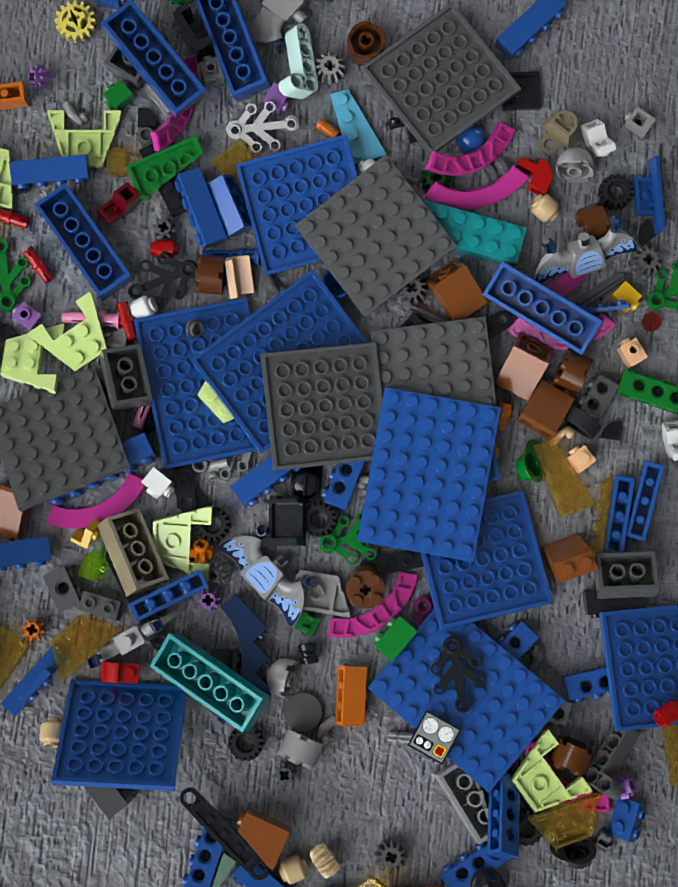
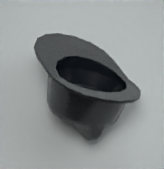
(307, 483)
(577, 854)
(487, 878)

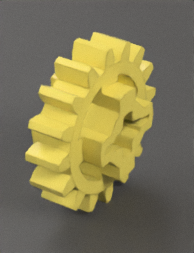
(67, 24)

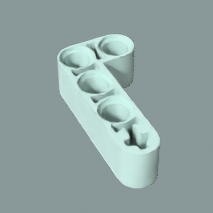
(302, 66)

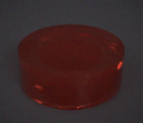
(651, 322)

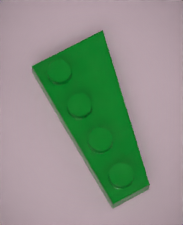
(157, 169)

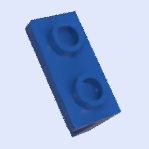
(627, 819)

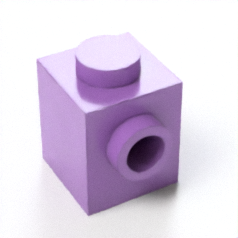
(282, 102)
(27, 316)

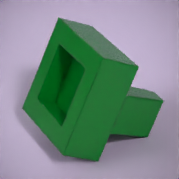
(307, 623)

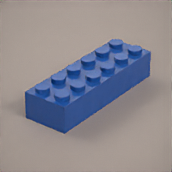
(234, 47)
(153, 58)
(84, 242)
(543, 307)
(138, 451)

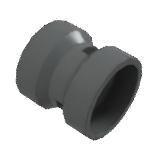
(495, 170)

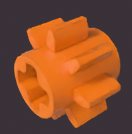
(201, 551)
(29, 633)

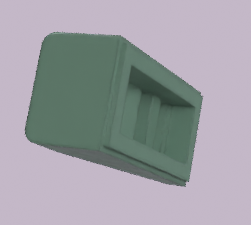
(226, 865)

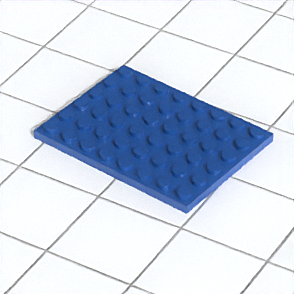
(294, 320)
(183, 422)
(429, 474)
(502, 713)

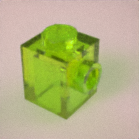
(93, 566)

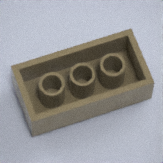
(132, 551)

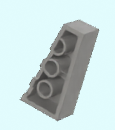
(466, 799)

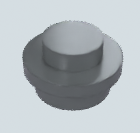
(144, 136)
(194, 328)

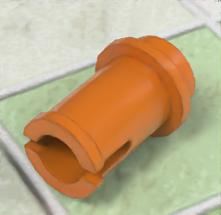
(327, 129)

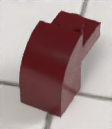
(121, 204)

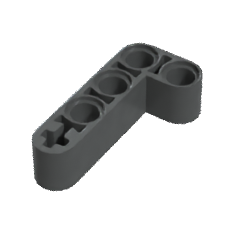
(609, 760)

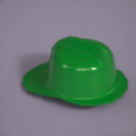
(528, 464)

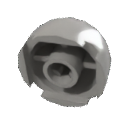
(575, 165)
(282, 676)

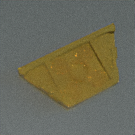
(78, 643)
(568, 822)

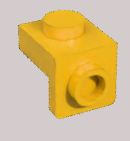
(86, 537)

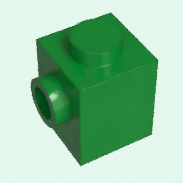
(118, 96)

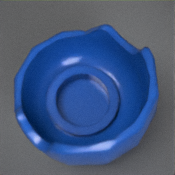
(471, 139)
(333, 286)

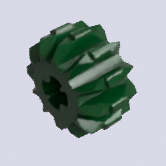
(428, 176)

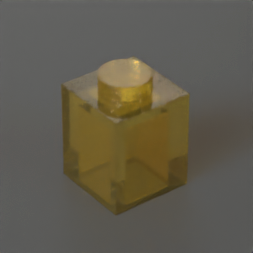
(116, 162)

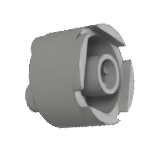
(300, 749)

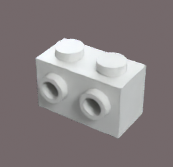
(158, 484)

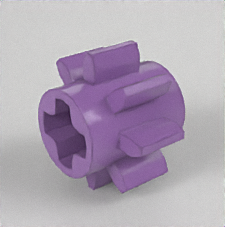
(39, 76)
(204, 596)
(628, 784)

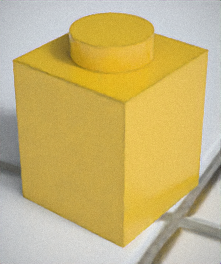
(627, 293)

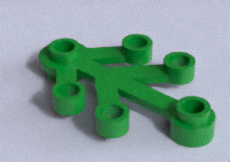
(7, 279)
(662, 296)
(350, 539)

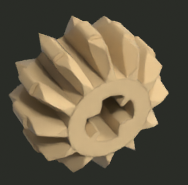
(324, 860)

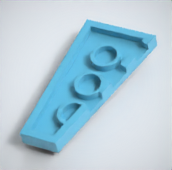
(352, 122)

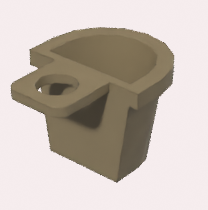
(561, 129)

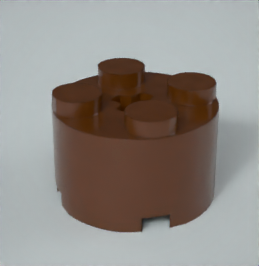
(368, 33)
(593, 220)
(210, 274)
(573, 370)
(367, 597)
(572, 755)

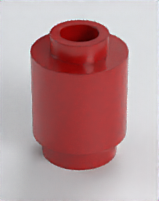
(166, 246)
(666, 714)

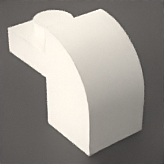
(596, 139)
(670, 438)

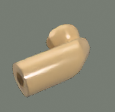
(565, 431)

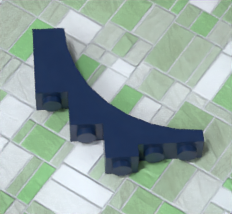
(248, 629)

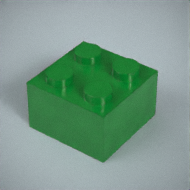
(394, 637)

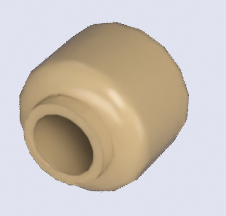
(544, 208)
(50, 732)
(293, 869)

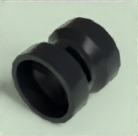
(308, 658)

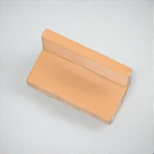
(239, 275)

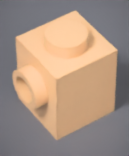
(631, 352)
(580, 458)

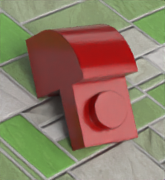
(540, 173)
(120, 672)

